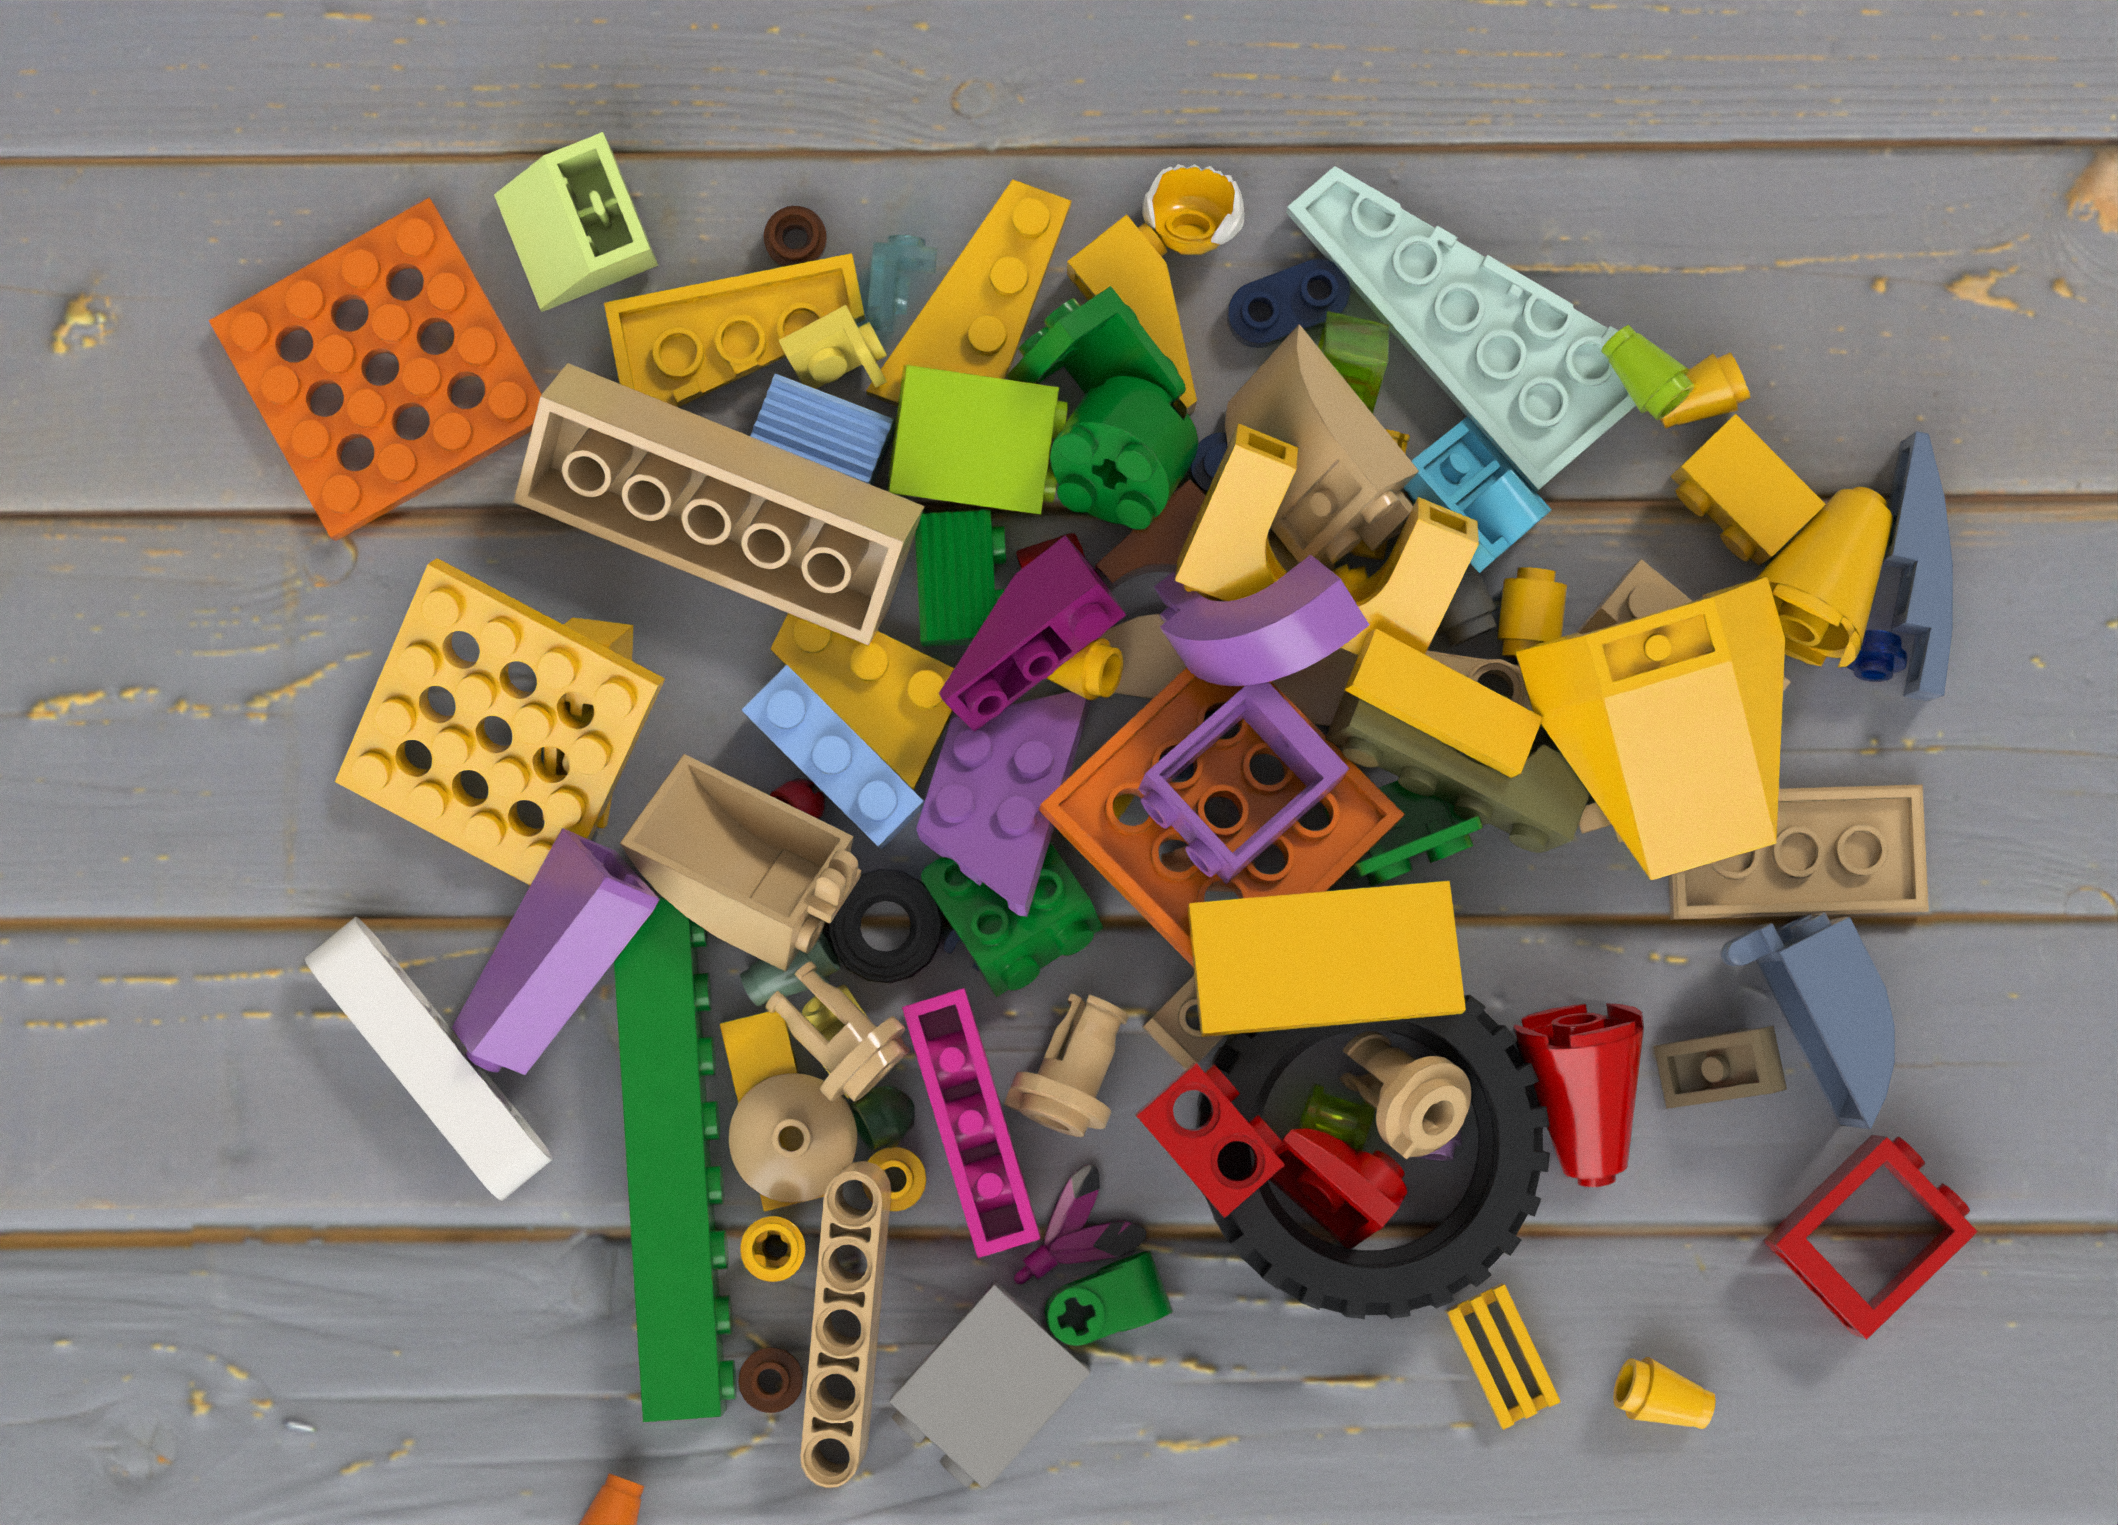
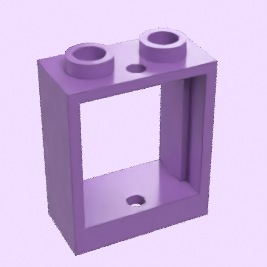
(1285, 734)

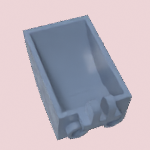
(1831, 1005)

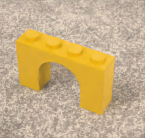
(1232, 556)

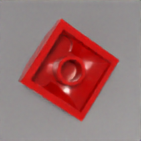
(1339, 1187)

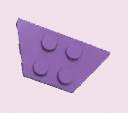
(991, 790)

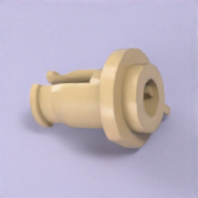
(857, 1053)
(1072, 1070)
(1415, 1100)

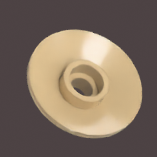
(827, 1132)

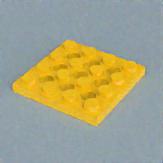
(562, 664)

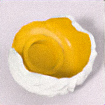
(1193, 209)

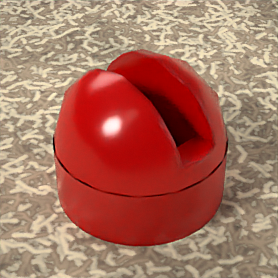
(800, 795)

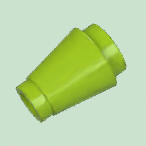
(1647, 372)

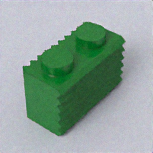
(956, 574)

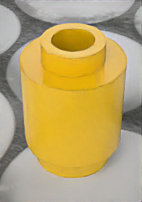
(1530, 609)

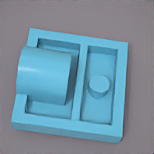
(1477, 481)

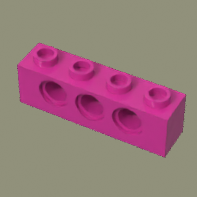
(971, 1123)

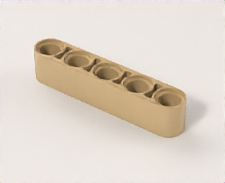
(831, 1351)

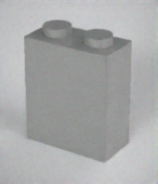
(988, 1387)

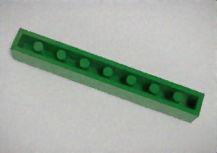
(671, 1170)

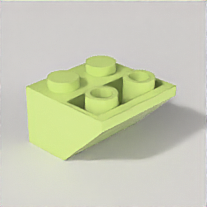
(574, 223)

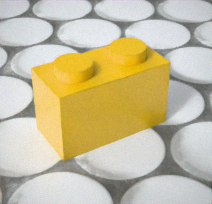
(1746, 492)

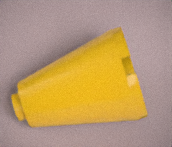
(1830, 577)

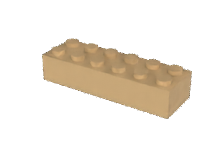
(716, 503)

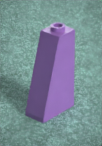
(552, 953)

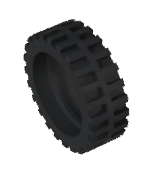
(1457, 1249)

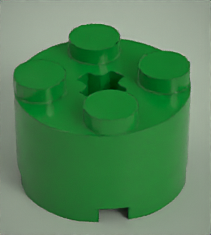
(1123, 452)

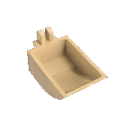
(1346, 460)
(742, 862)

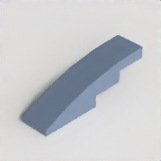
(1923, 551)

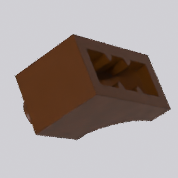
(1158, 544)

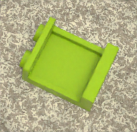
(975, 440)

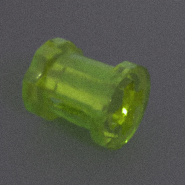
(1337, 1117)

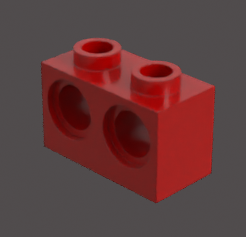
(1199, 1148)

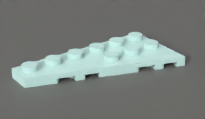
(1485, 333)

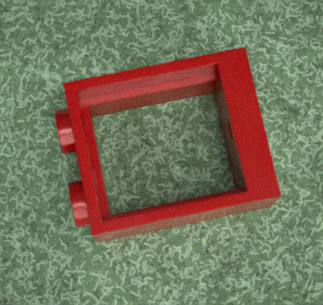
(1822, 1279)

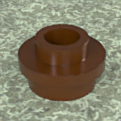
(789, 219)
(775, 1359)

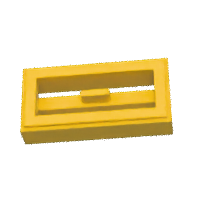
(1527, 1405)

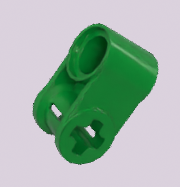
(1120, 1297)

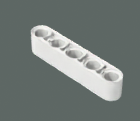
(428, 1058)

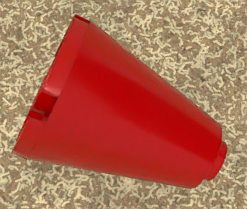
(1587, 1083)

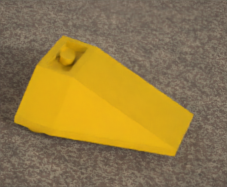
(1673, 724)

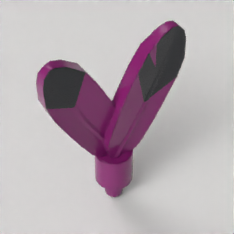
(1066, 1238)

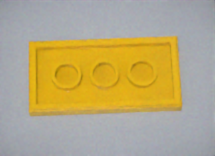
(1325, 958)

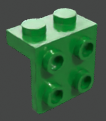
(1096, 344)
(1426, 827)
(1007, 945)

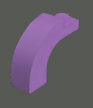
(1263, 634)

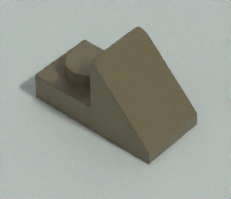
(1720, 1067)

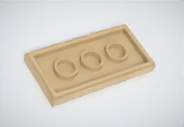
(1832, 855)

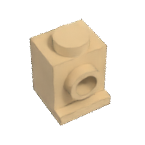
(1173, 1033)

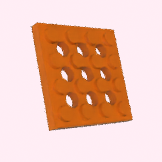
(310, 301)
(1130, 855)

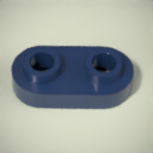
(1289, 303)

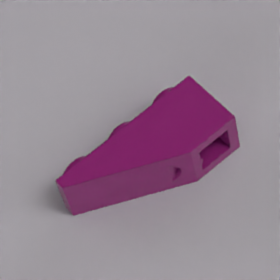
(1033, 629)

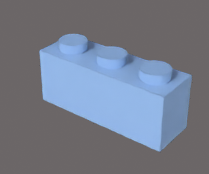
(833, 757)

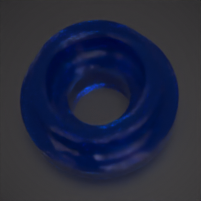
(1879, 656)

